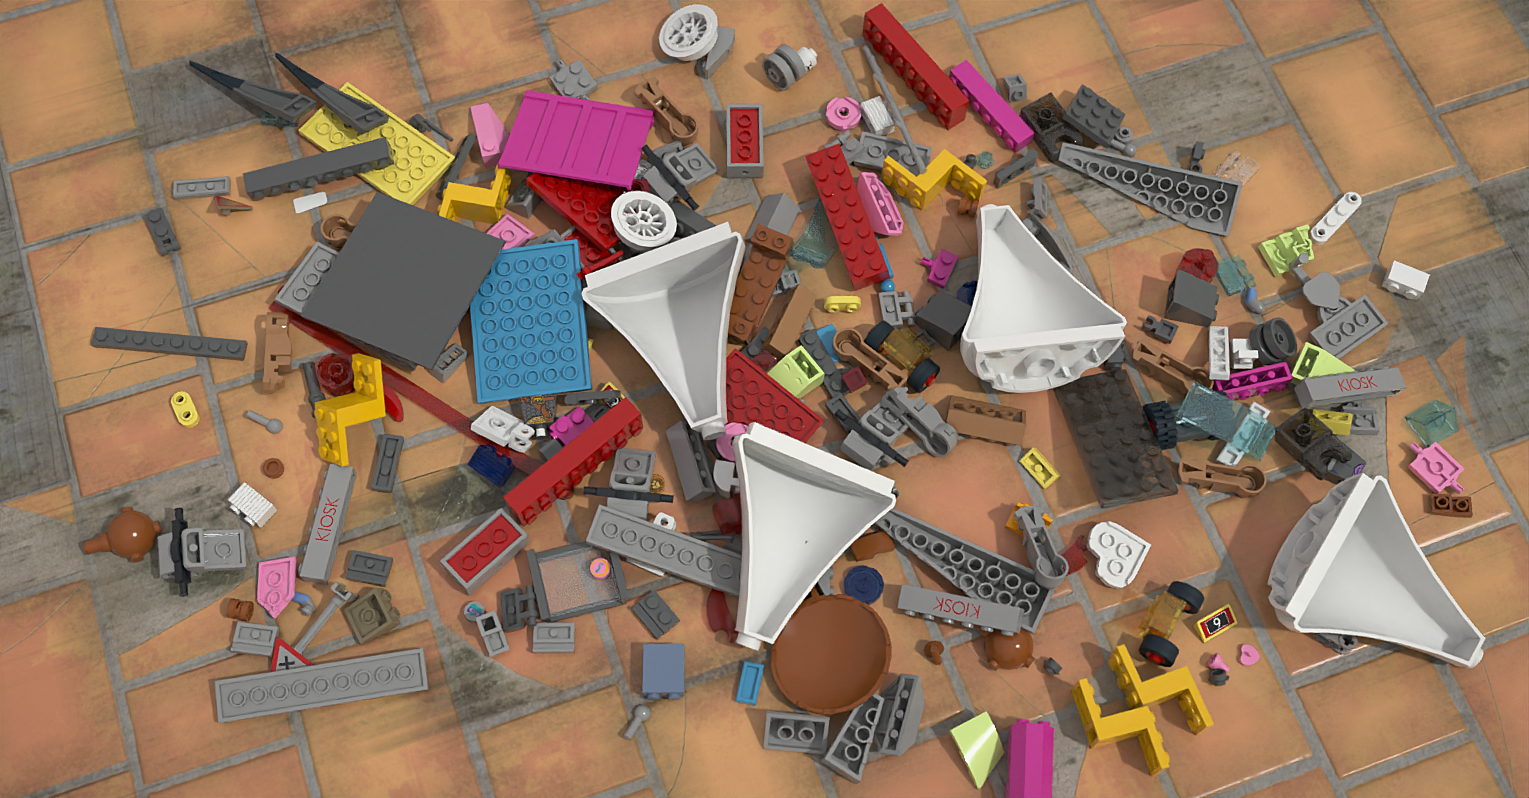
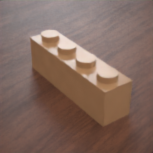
(789, 321)

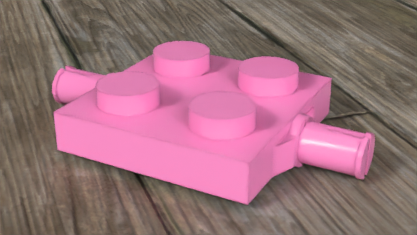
(1436, 468)

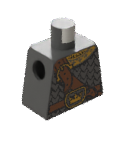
(539, 412)

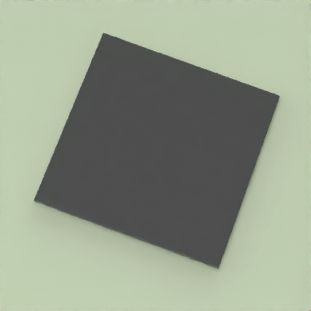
(404, 280)

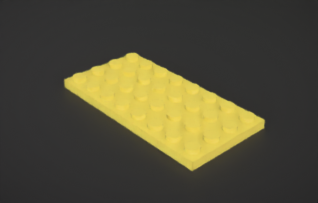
(416, 158)

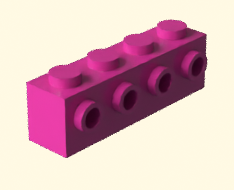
(1255, 381)

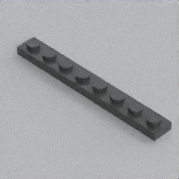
(169, 343)

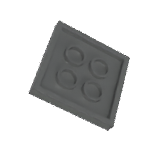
(1094, 116)

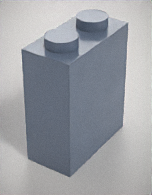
(663, 671)

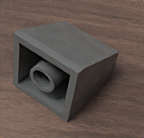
(1191, 300)
(943, 319)

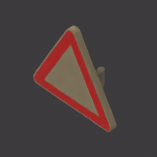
(227, 204)

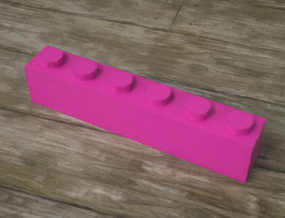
(991, 107)

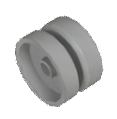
(783, 67)

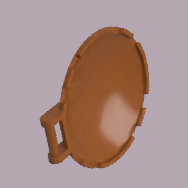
(831, 654)

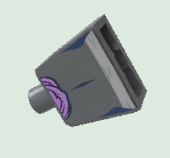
(1340, 471)

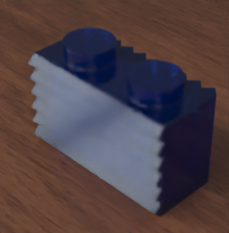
(491, 464)

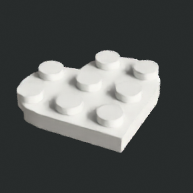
(1117, 552)

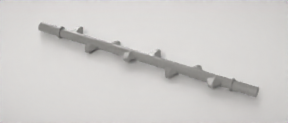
(916, 157)

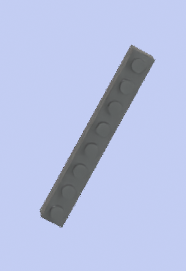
(318, 169)

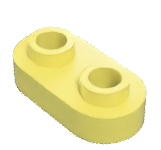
(842, 303)
(184, 408)

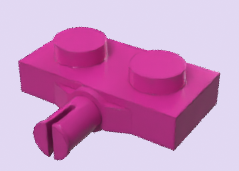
(940, 268)

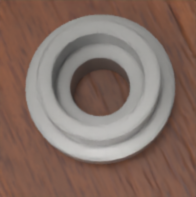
(1124, 138)

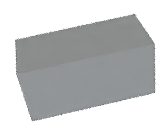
(523, 199)
(776, 213)
(796, 732)

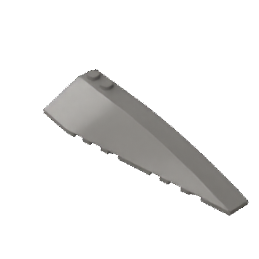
(1184, 195)
(971, 567)

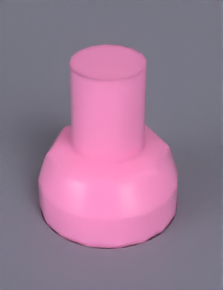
(1216, 661)

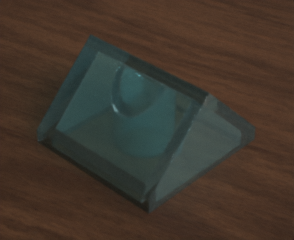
(1434, 422)

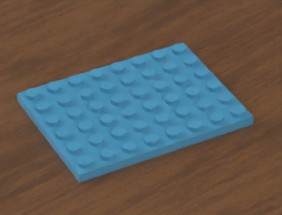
(531, 324)

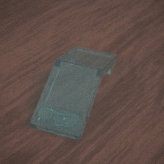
(817, 242)
(1227, 420)

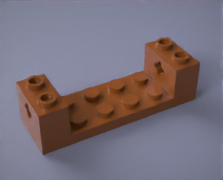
(757, 282)

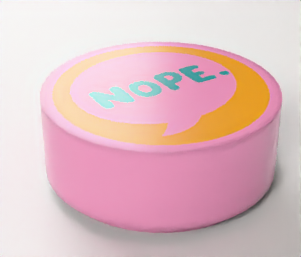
(600, 568)

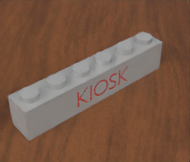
(1349, 387)
(328, 524)
(960, 608)

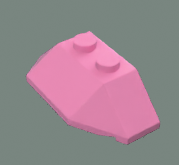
(879, 205)

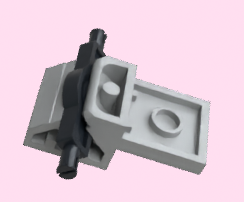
(678, 173)
(873, 436)
(631, 483)
(193, 551)

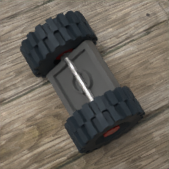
(1171, 429)

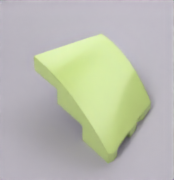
(1285, 248)
(978, 747)

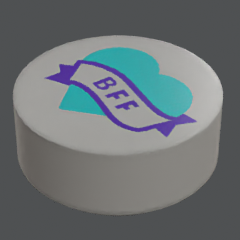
(473, 610)

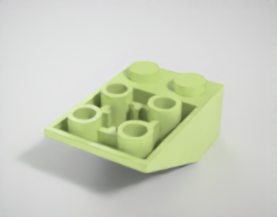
(1315, 362)
(798, 373)

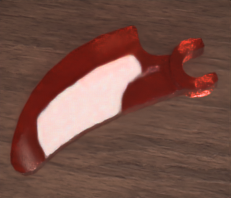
(1074, 556)
(719, 615)

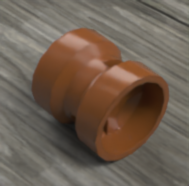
(968, 206)
(239, 609)

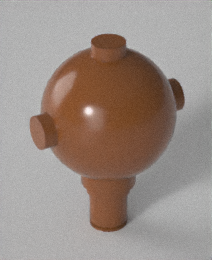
(128, 535)
(1007, 651)

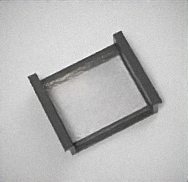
(566, 583)

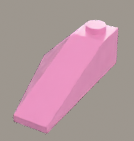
(490, 134)

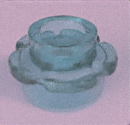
(985, 156)

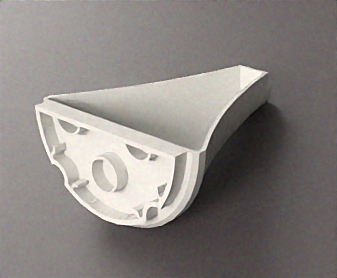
(1029, 315)
(677, 316)
(790, 498)
(1362, 574)

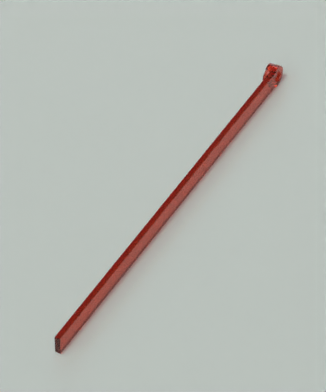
(412, 391)

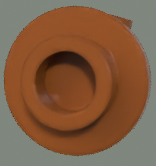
(934, 649)

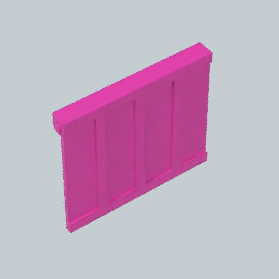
(577, 139)

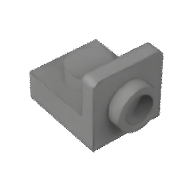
(1016, 87)

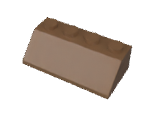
(986, 420)

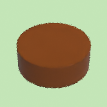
(273, 468)

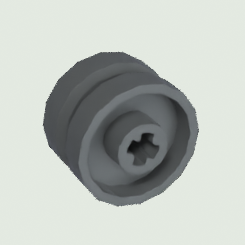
(1273, 341)

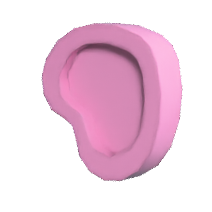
(1249, 655)

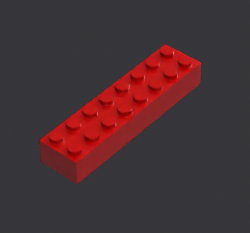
(915, 67)
(847, 217)
(574, 462)

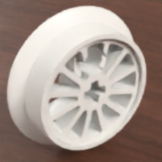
(685, 37)
(643, 222)

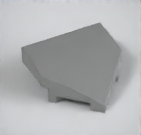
(1363, 419)

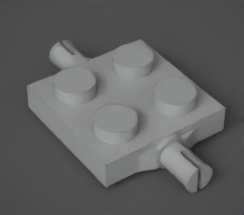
(573, 80)

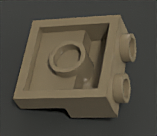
(372, 615)

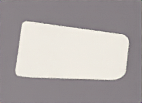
(308, 202)

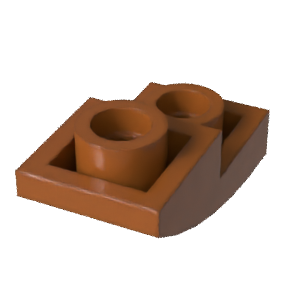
(1451, 506)
(870, 545)

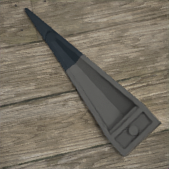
(275, 101)
(348, 109)

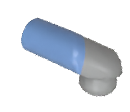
(1253, 303)
(306, 601)

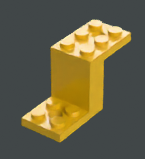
(939, 174)
(476, 202)
(350, 409)
(1160, 690)
(1120, 727)

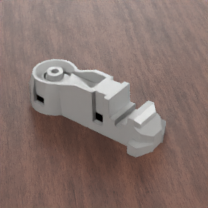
(925, 422)
(1041, 554)

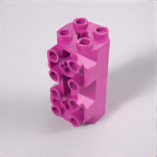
(1030, 760)

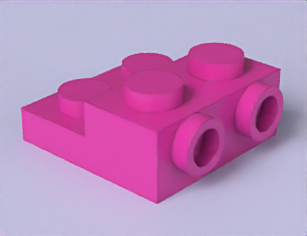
(570, 427)

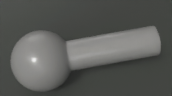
(1127, 150)
(273, 426)
(641, 714)

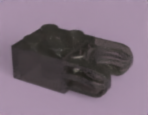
(1046, 121)
(1310, 442)

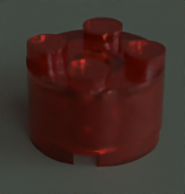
(1200, 264)
(336, 374)
(728, 514)

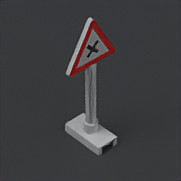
(286, 656)

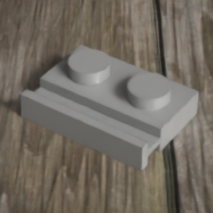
(554, 638)
(255, 639)

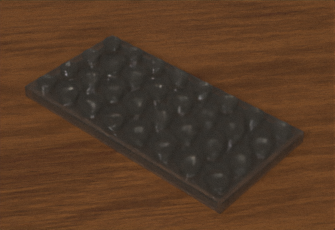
(1115, 439)

